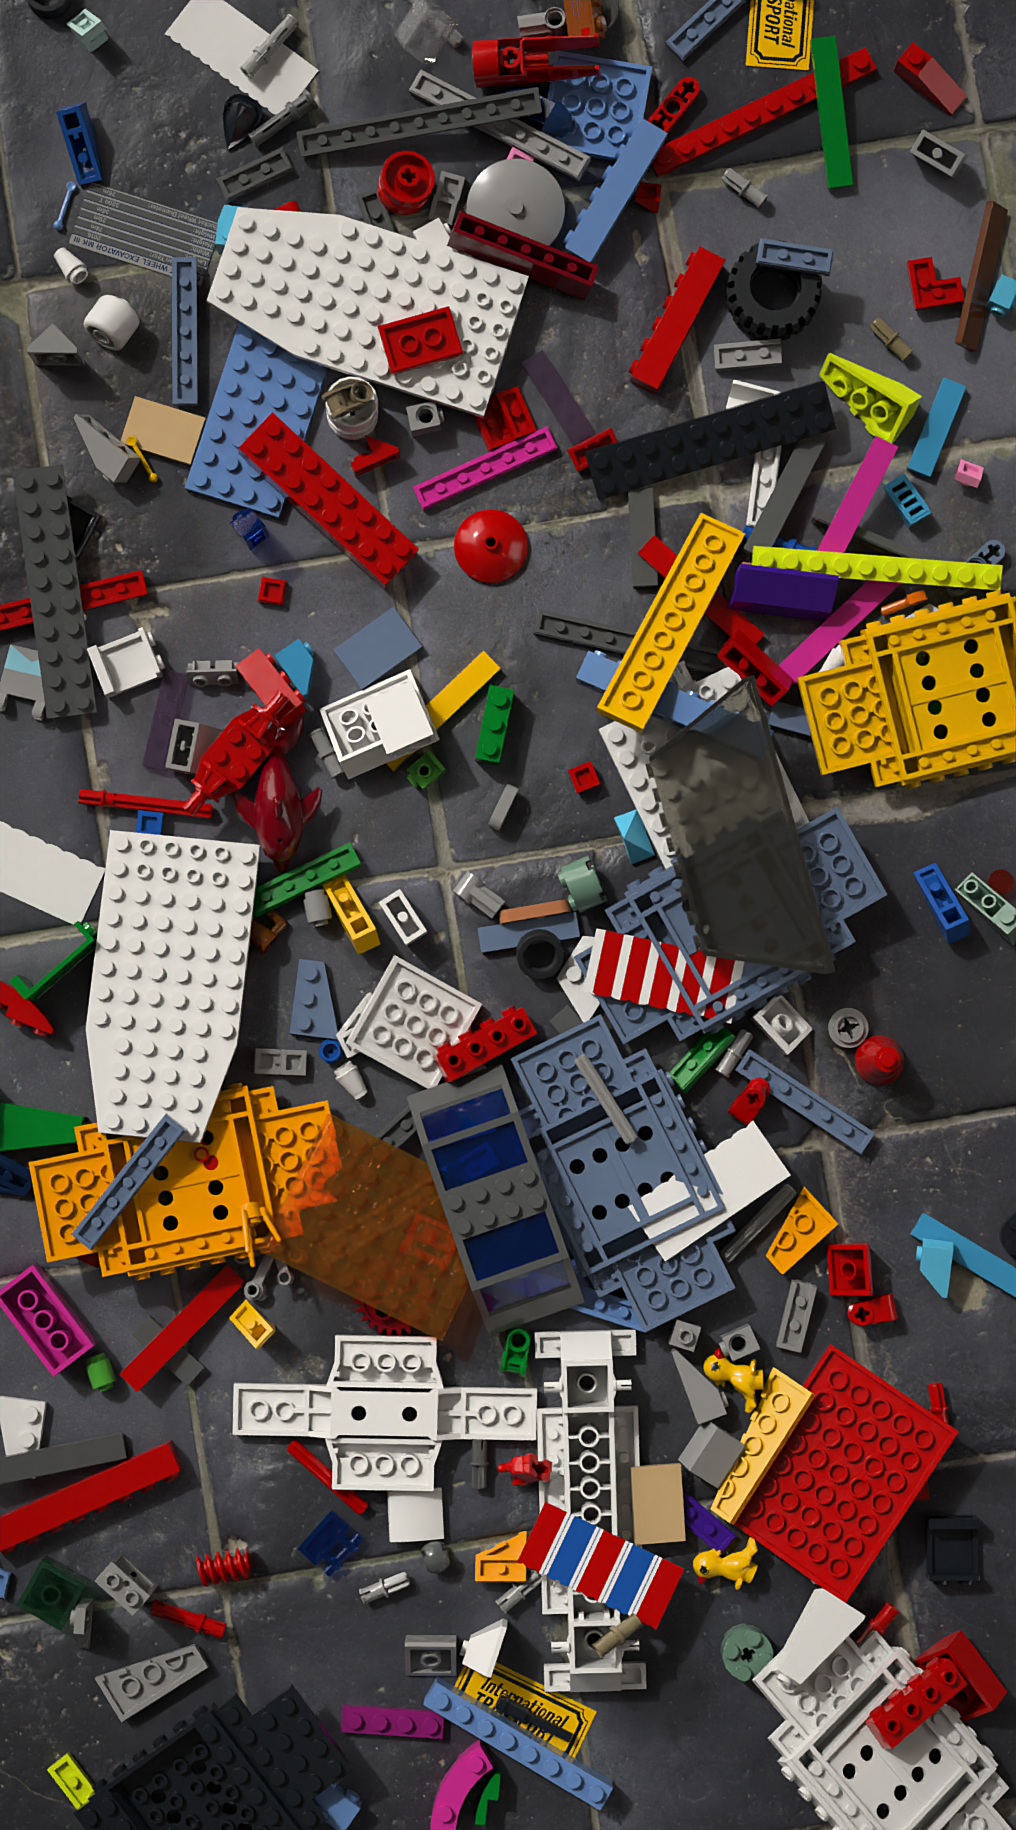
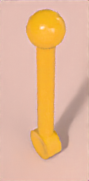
(132, 440)

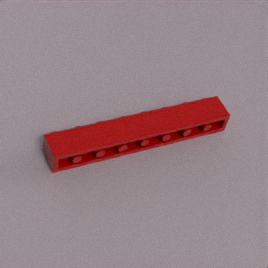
(88, 1495)

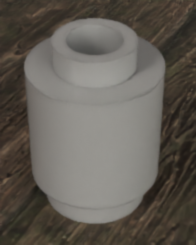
(317, 908)

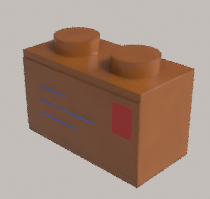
(585, 18)

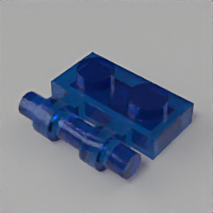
(324, 1537)

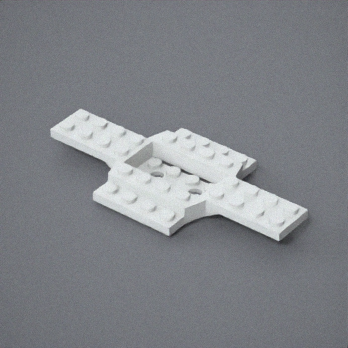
(382, 1459)

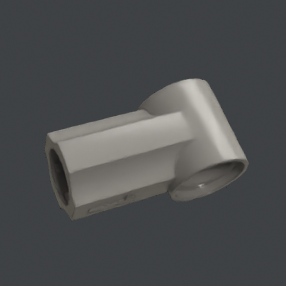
(539, 24)
(473, 891)

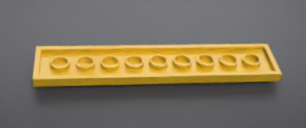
(670, 623)

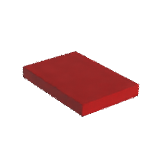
(420, 340)

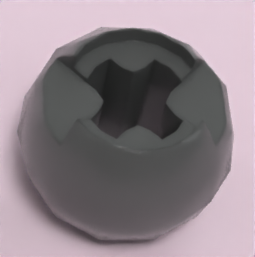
(435, 1557)

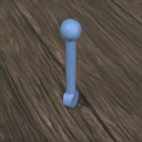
(71, 187)

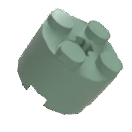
(583, 885)
(732, 1648)

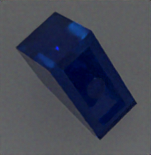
(249, 528)

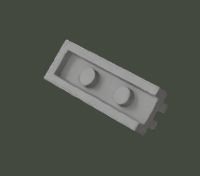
(748, 354)
(796, 1315)

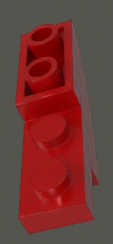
(24, 1011)

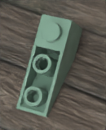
(989, 906)

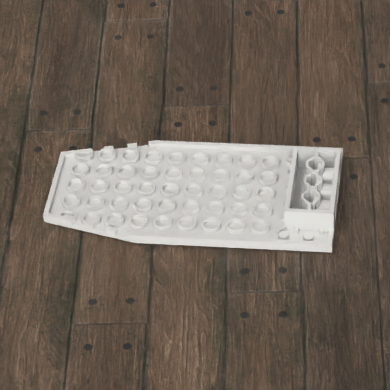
(330, 282)
(168, 979)

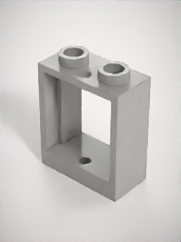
(125, 1589)

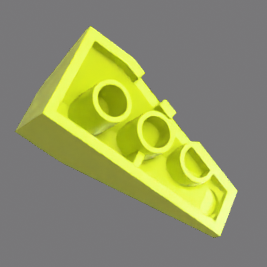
(877, 400)

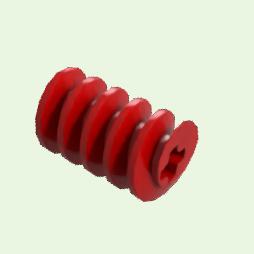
(224, 1567)

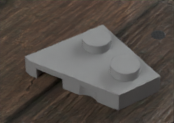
(82, 1620)

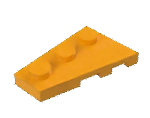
(800, 1232)

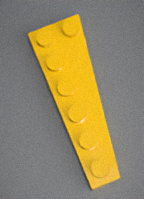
(771, 1426)

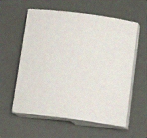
(415, 1515)

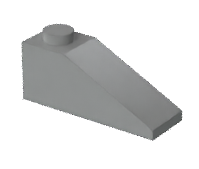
(107, 451)
(702, 1394)

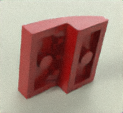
(505, 419)

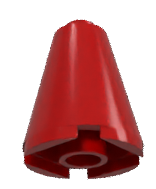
(879, 1060)

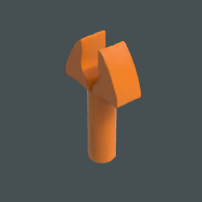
(911, 600)

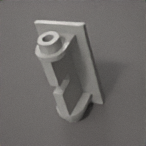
(201, 674)

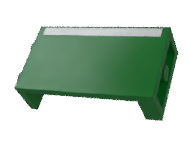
(31, 992)

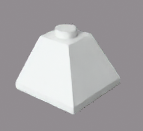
(483, 1648)

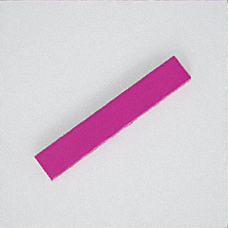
(485, 468)
(858, 496)
(836, 627)

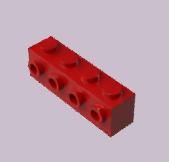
(484, 1044)
(915, 1702)

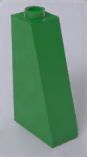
(35, 1127)

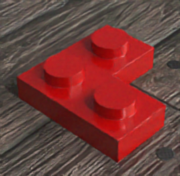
(928, 292)

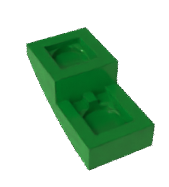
(489, 1792)

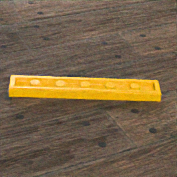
(456, 694)

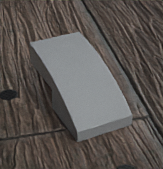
(447, 197)
(279, 1061)

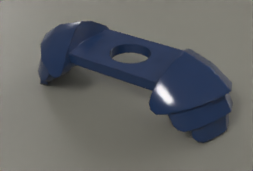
(555, 116)

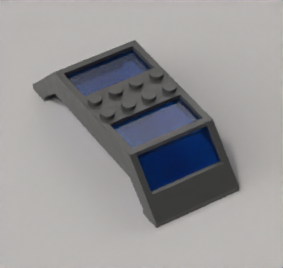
(494, 1199)

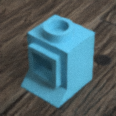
(1003, 297)

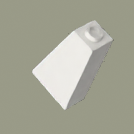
(816, 1635)

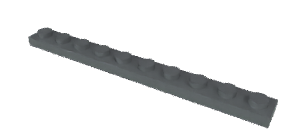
(419, 122)

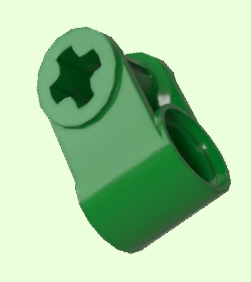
(515, 1356)

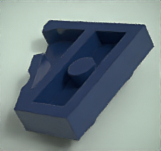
(14, 1177)

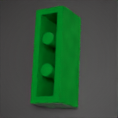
(494, 725)

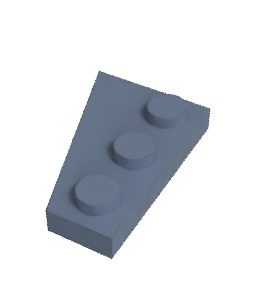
(312, 1004)

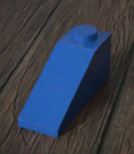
(80, 142)
(942, 903)

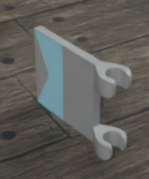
(23, 679)

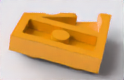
(500, 1562)

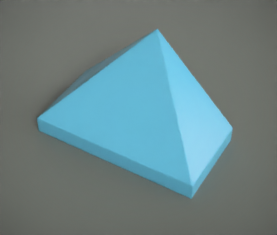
(634, 836)

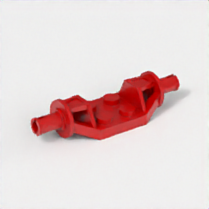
(236, 753)

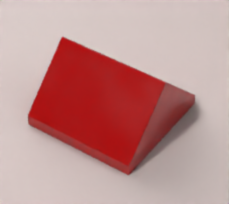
(850, 1269)

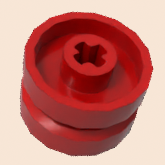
(405, 183)

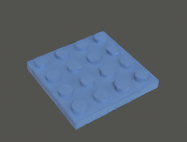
(601, 107)

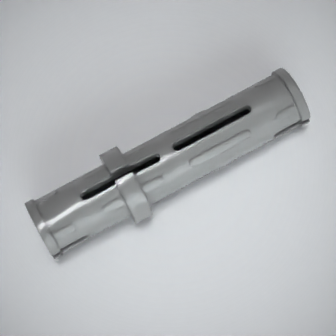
(251, 67)

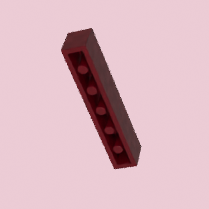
(522, 255)

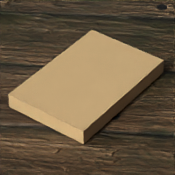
(164, 430)
(657, 1503)

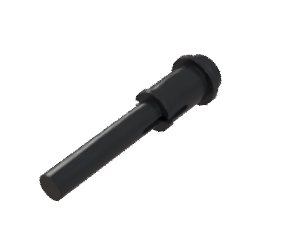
(521, 1713)

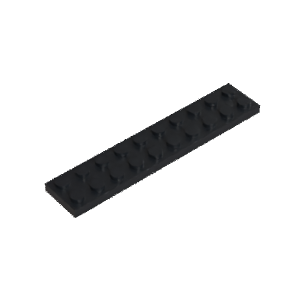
(710, 439)

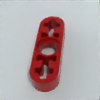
(689, 98)

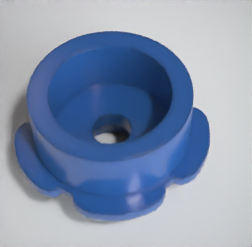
(324, 1051)

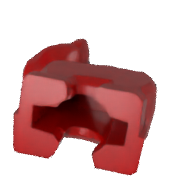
(527, 1469)

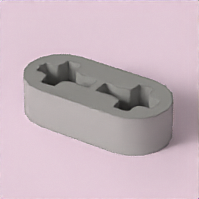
(503, 807)

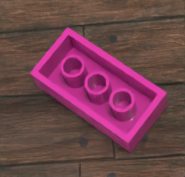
(45, 1319)

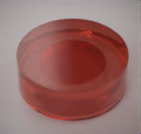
(1000, 881)

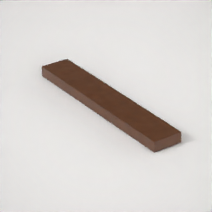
(981, 276)

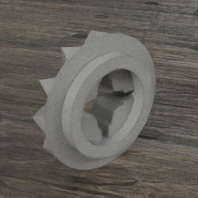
(858, 1034)

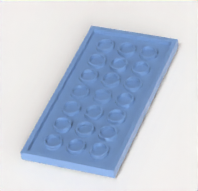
(253, 385)

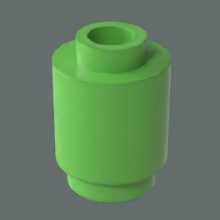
(100, 1372)

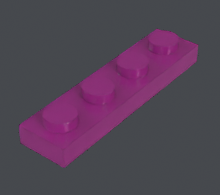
(392, 1721)

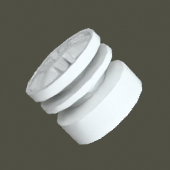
(362, 422)

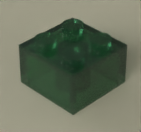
(53, 1592)

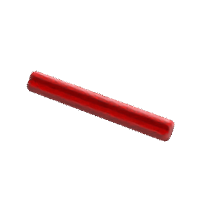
(324, 1474)

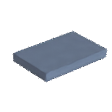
(377, 648)

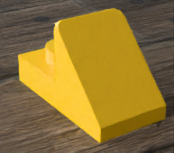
(252, 1324)

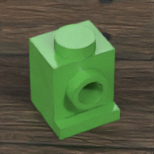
(435, 771)

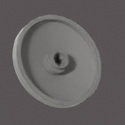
(519, 198)

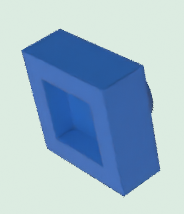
(149, 822)

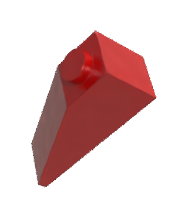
(929, 78)

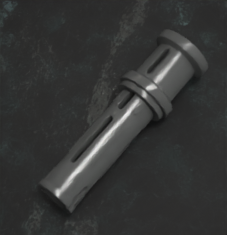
(293, 109)

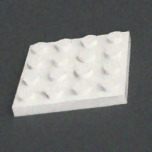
(410, 1019)

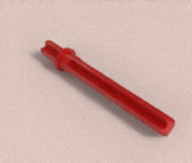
(142, 803)

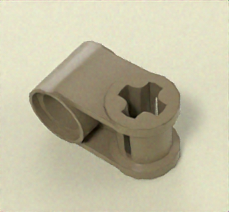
(344, 401)

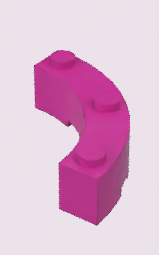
(457, 1783)

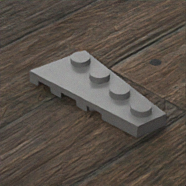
(146, 1681)

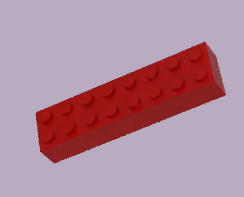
(328, 500)

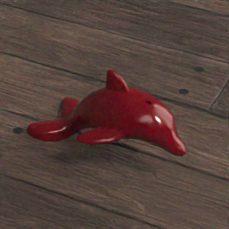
(278, 809)

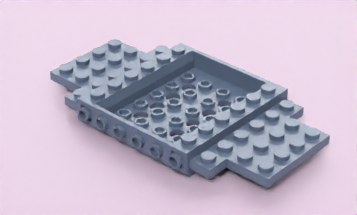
(654, 911)
(571, 1123)

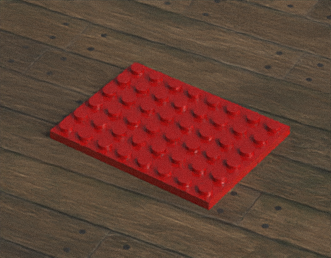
(845, 1474)

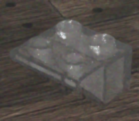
(425, 30)

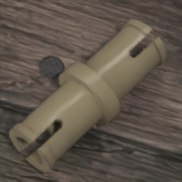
(617, 1635)

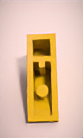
(352, 915)

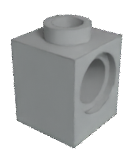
(419, 428)
(684, 1334)
(749, 1346)

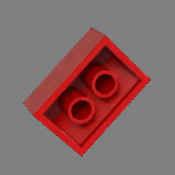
(982, 1688)

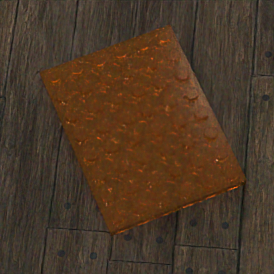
(371, 1228)

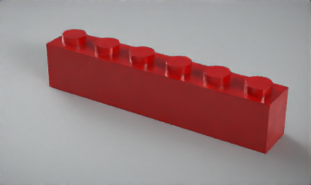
(677, 320)

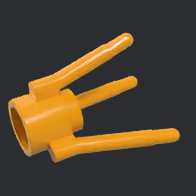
(251, 1216)

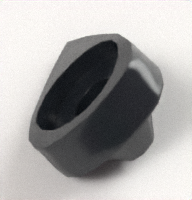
(240, 118)

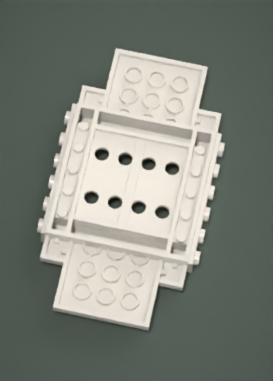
(828, 1729)

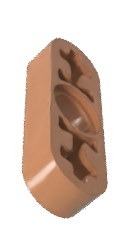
(534, 911)

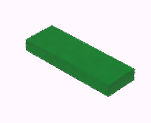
(700, 1058)

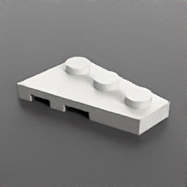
(21, 1424)

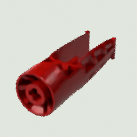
(492, 63)

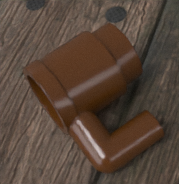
(261, 936)

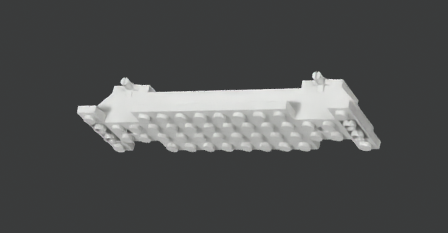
(590, 1478)

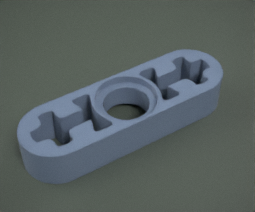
(983, 551)

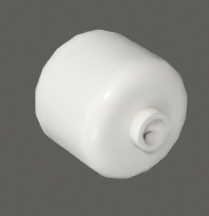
(111, 322)

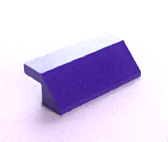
(783, 592)

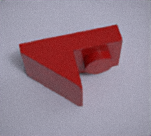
(380, 455)

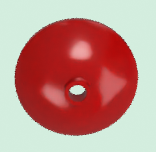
(485, 562)

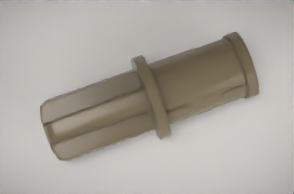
(891, 338)

